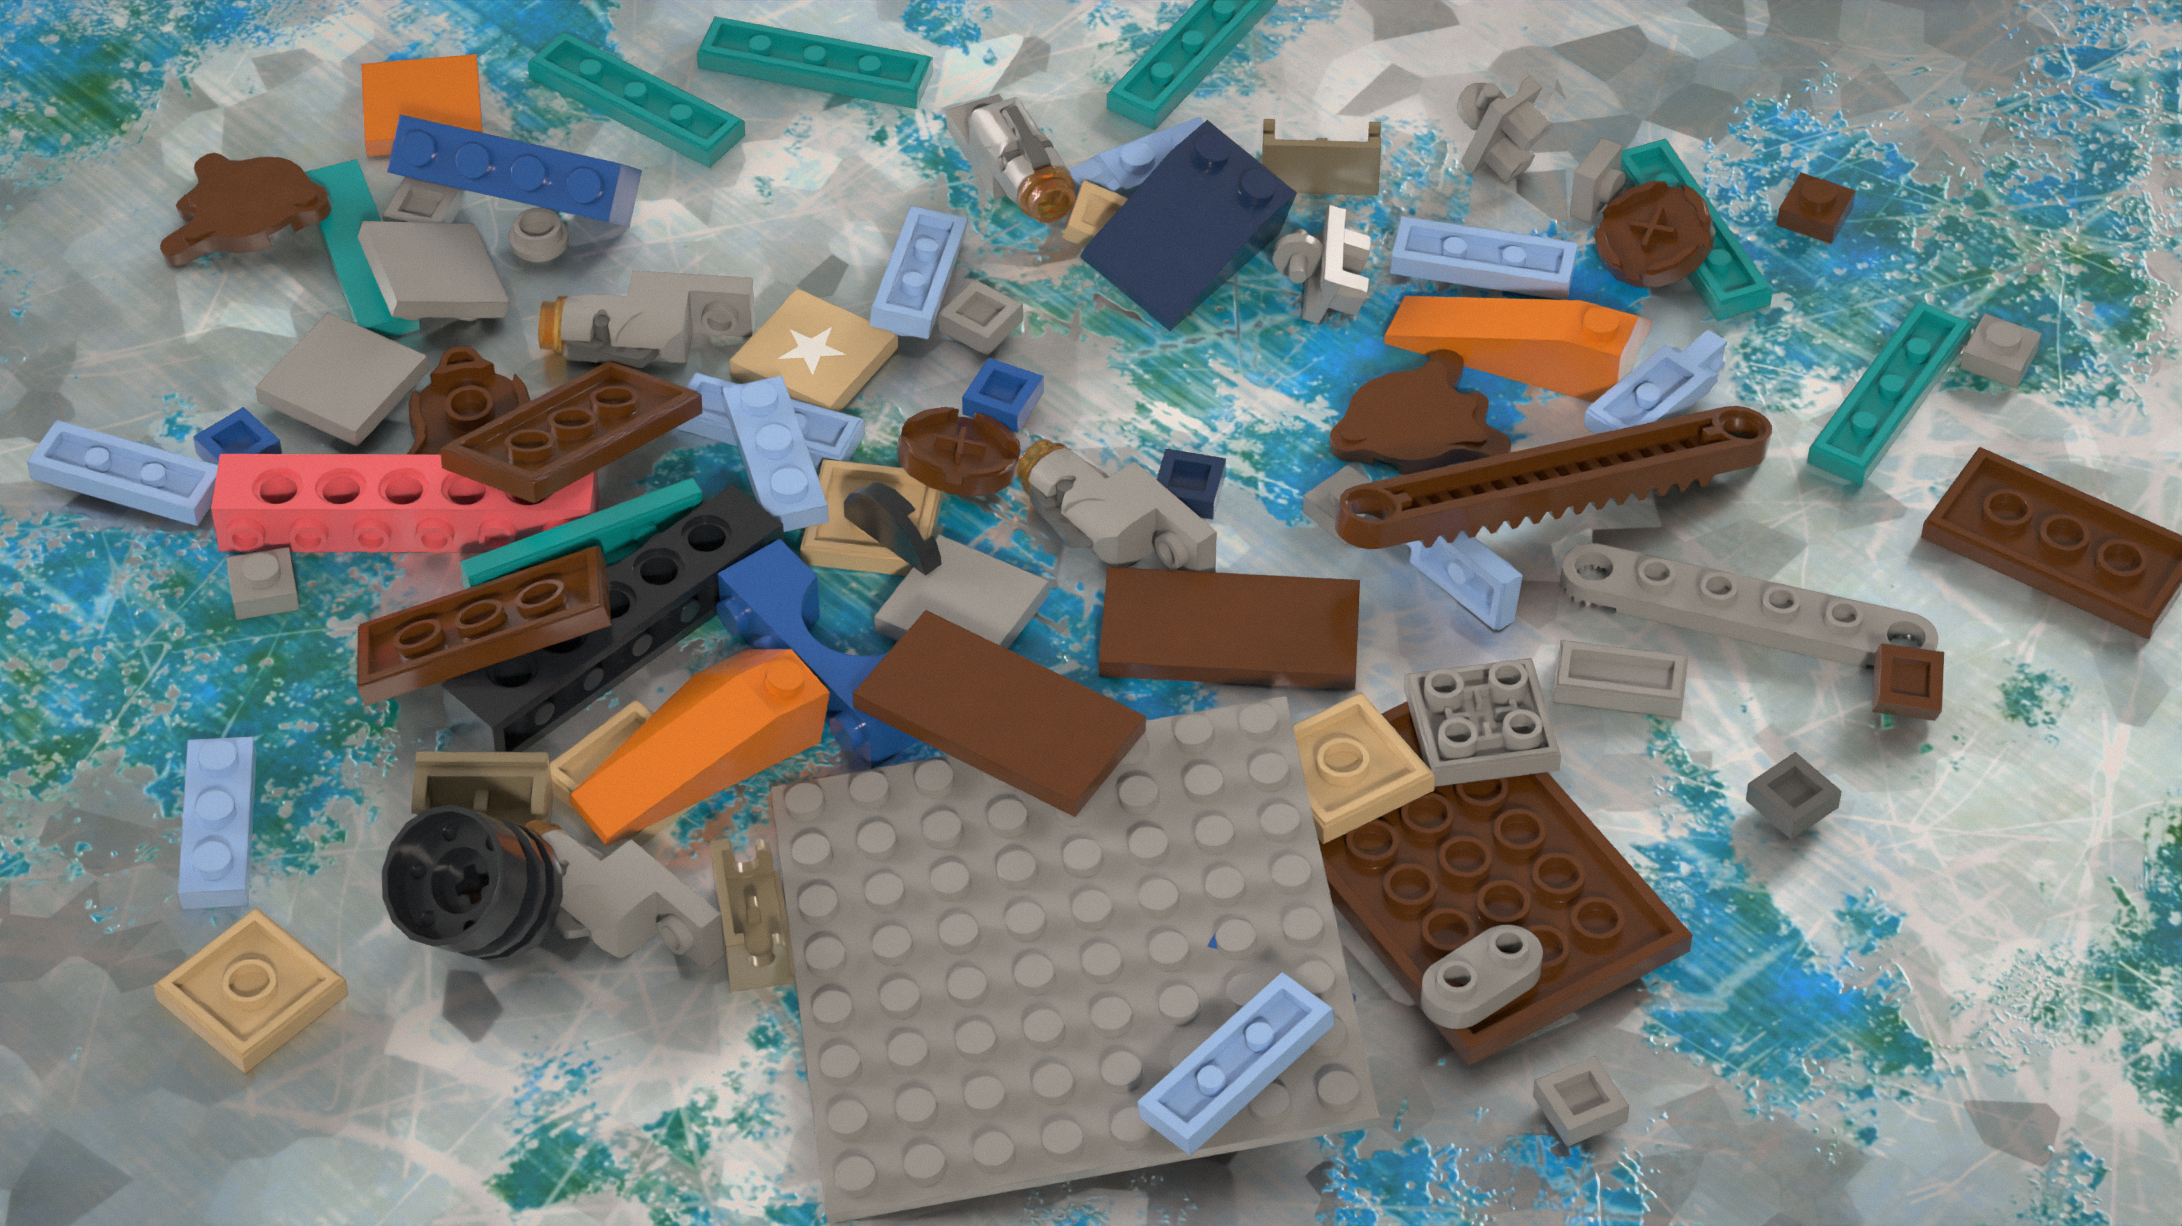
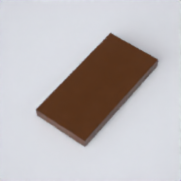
(571, 431)
(2060, 542)
(482, 625)
(1230, 628)
(1000, 712)

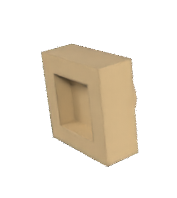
(1090, 212)

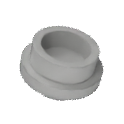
(538, 235)

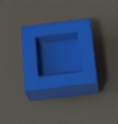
(1003, 393)
(236, 435)

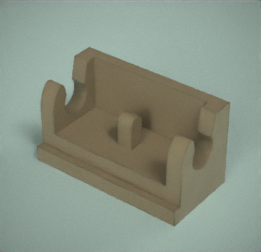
(1324, 165)
(494, 783)
(752, 918)

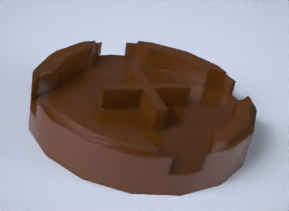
(1655, 234)
(958, 452)

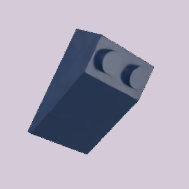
(1190, 225)

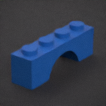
(514, 170)
(774, 605)

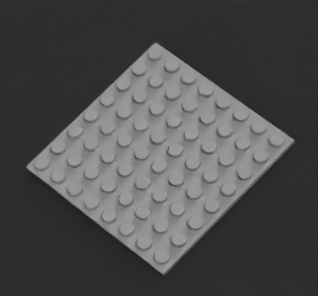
(1019, 976)

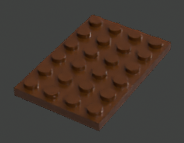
(1494, 858)

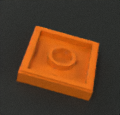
(426, 89)

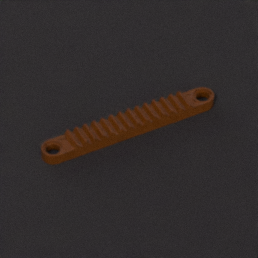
(1552, 479)

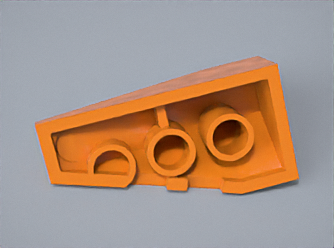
(1538, 342)
(705, 739)

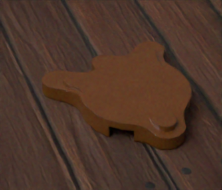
(242, 205)
(460, 399)
(1418, 420)

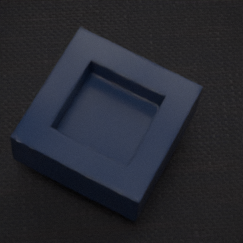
(1194, 479)

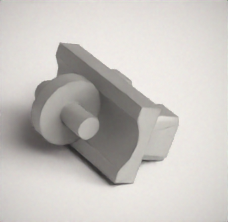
(1503, 127)
(1326, 265)

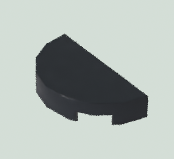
(884, 516)

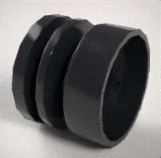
(471, 884)

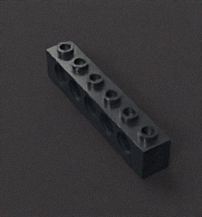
(654, 603)

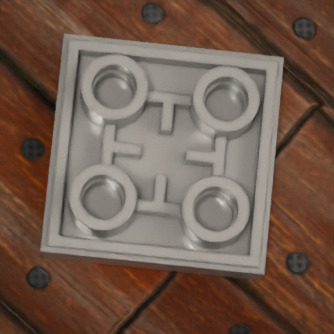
(433, 270)
(342, 379)
(968, 591)
(1482, 722)

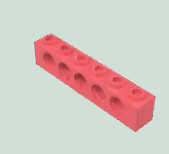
(376, 505)

